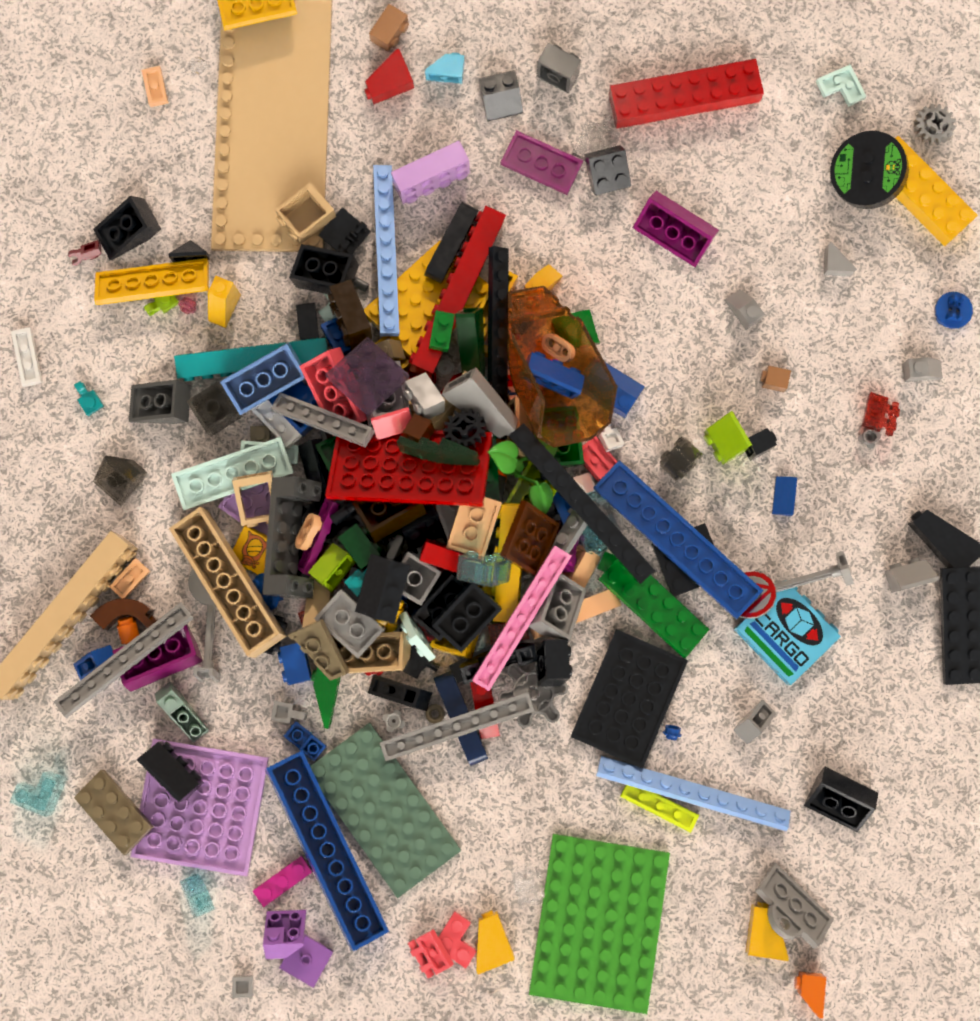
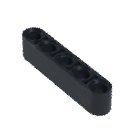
(451, 242)

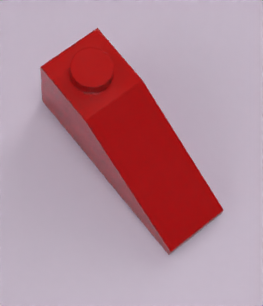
(483, 698)

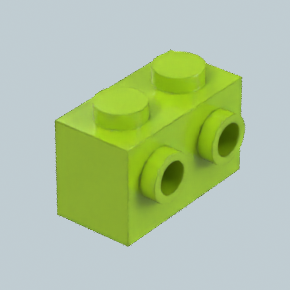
(329, 568)

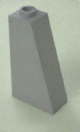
(475, 393)

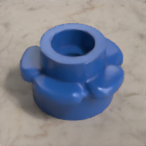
(672, 732)

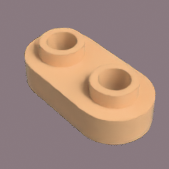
(559, 349)
(308, 531)

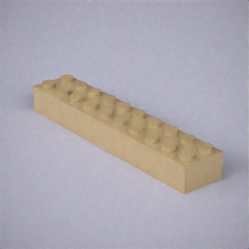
(63, 614)

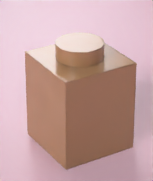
(775, 378)

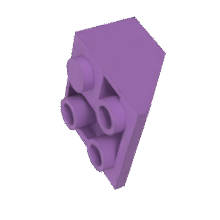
(283, 933)

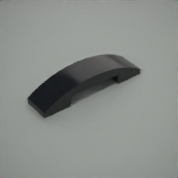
(522, 655)

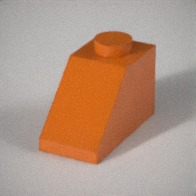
(812, 990)

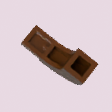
(116, 609)

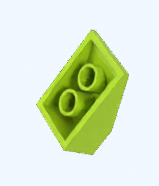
(727, 438)

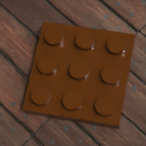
(529, 538)

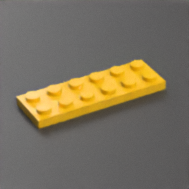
(151, 281)

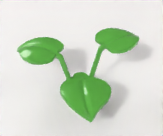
(505, 457)

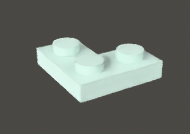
(844, 81)

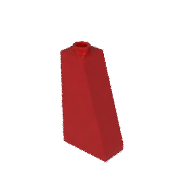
(440, 556)

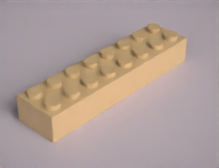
(227, 582)

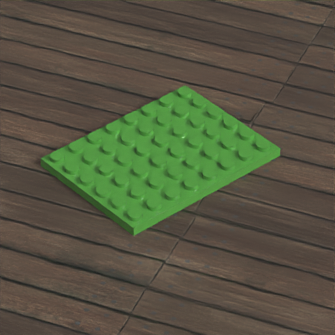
(599, 923)

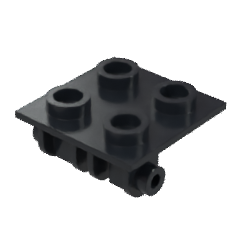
(345, 232)

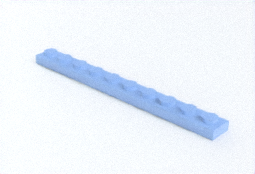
(386, 251)
(693, 793)

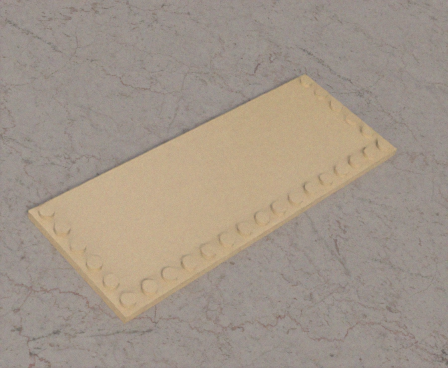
(271, 128)

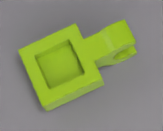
(161, 303)

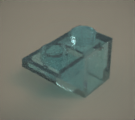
(197, 895)

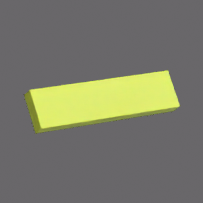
(661, 807)

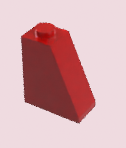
(389, 79)

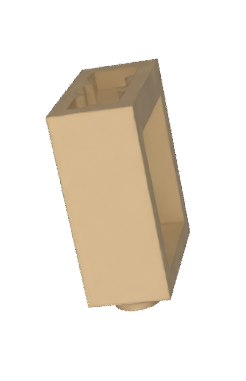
(308, 191)
(247, 480)

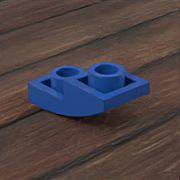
(304, 740)

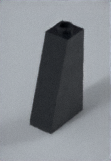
(945, 541)

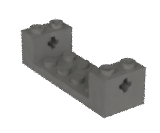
(283, 526)

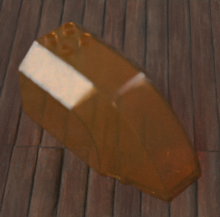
(554, 416)

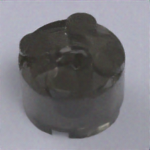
(680, 459)

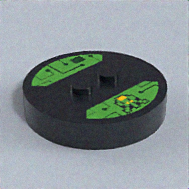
(869, 169)

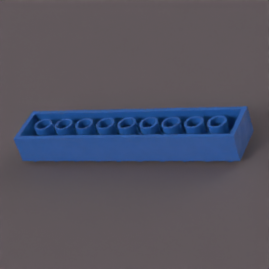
(327, 851)

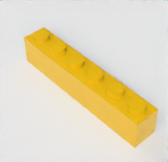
(508, 593)

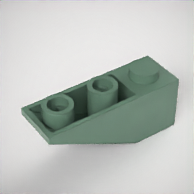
(180, 711)

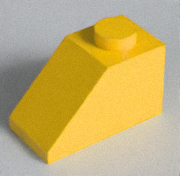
(545, 277)

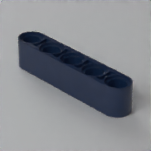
(456, 706)

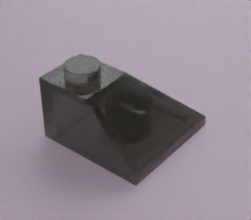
(119, 477)

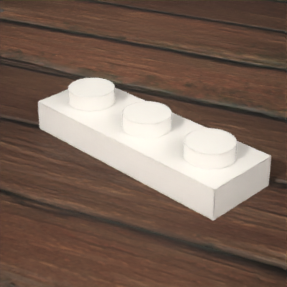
(26, 357)
(277, 424)

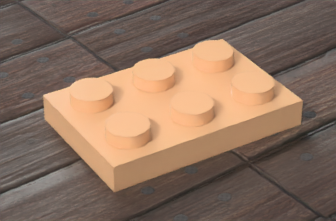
(474, 527)

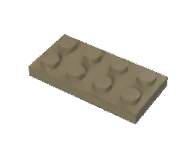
(113, 812)

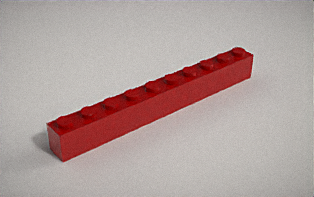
(460, 284)

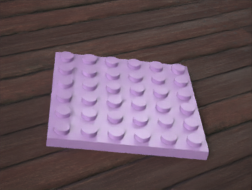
(216, 822)

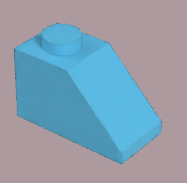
(447, 69)

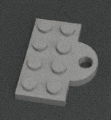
(792, 907)

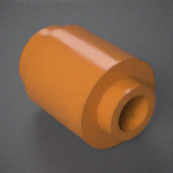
(127, 629)

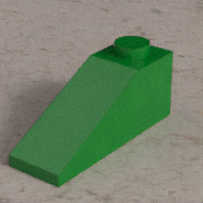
(326, 695)

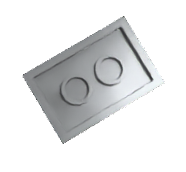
(350, 628)

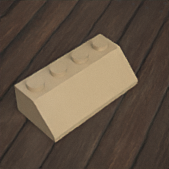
(386, 653)

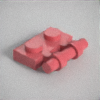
(434, 951)

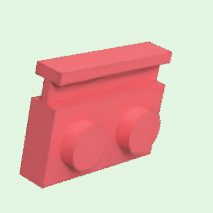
(597, 459)

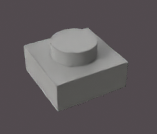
(242, 986)

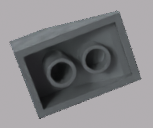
(160, 402)

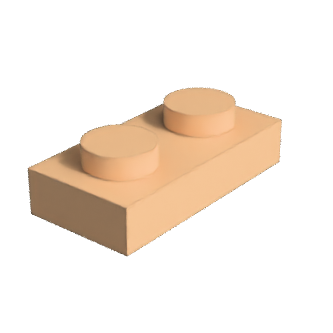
(155, 86)
(129, 578)

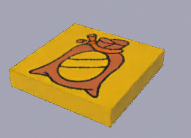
(251, 549)

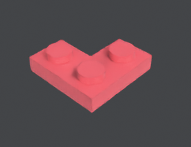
(451, 940)

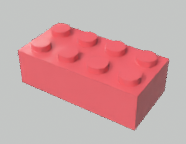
(325, 392)

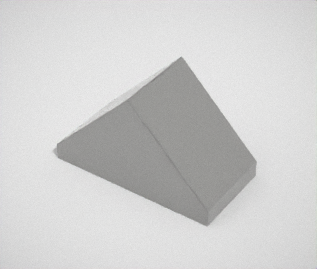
(836, 263)

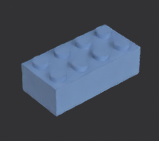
(263, 378)

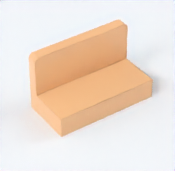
(584, 566)

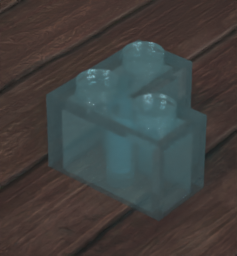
(486, 570)
(40, 798)

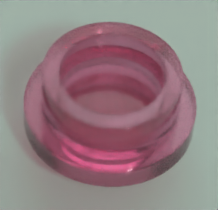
(187, 305)

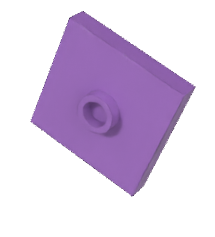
(307, 961)

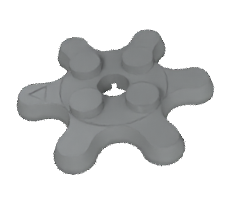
(542, 703)

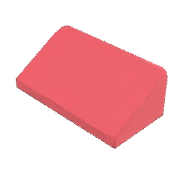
(391, 423)

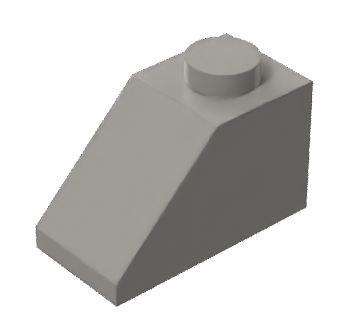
(745, 308)
(922, 369)
(755, 722)

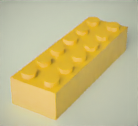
(933, 200)

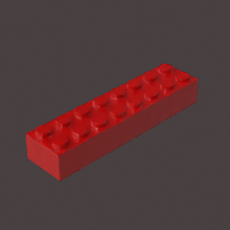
(686, 93)

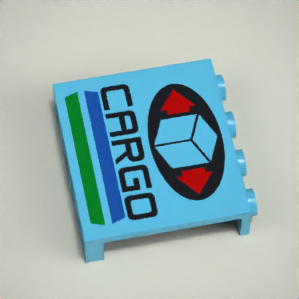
(789, 635)

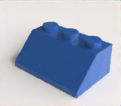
(555, 376)
(627, 391)

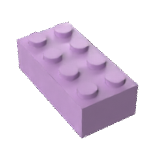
(431, 172)

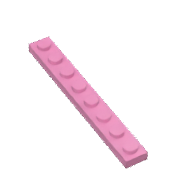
(521, 617)

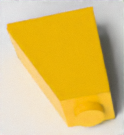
(222, 301)
(761, 938)
(493, 943)

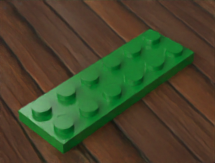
(656, 608)

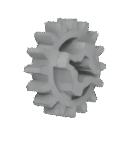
(934, 125)

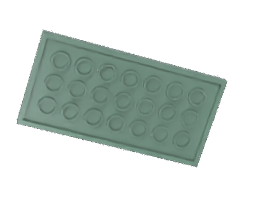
(384, 811)

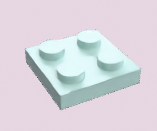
(416, 636)

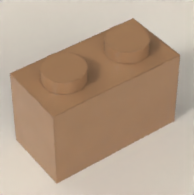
(389, 28)

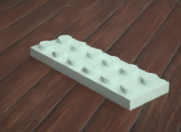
(214, 478)

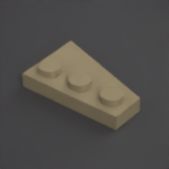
(320, 646)

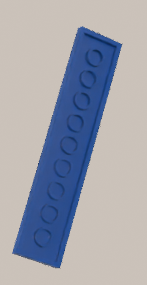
(678, 539)

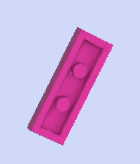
(282, 881)

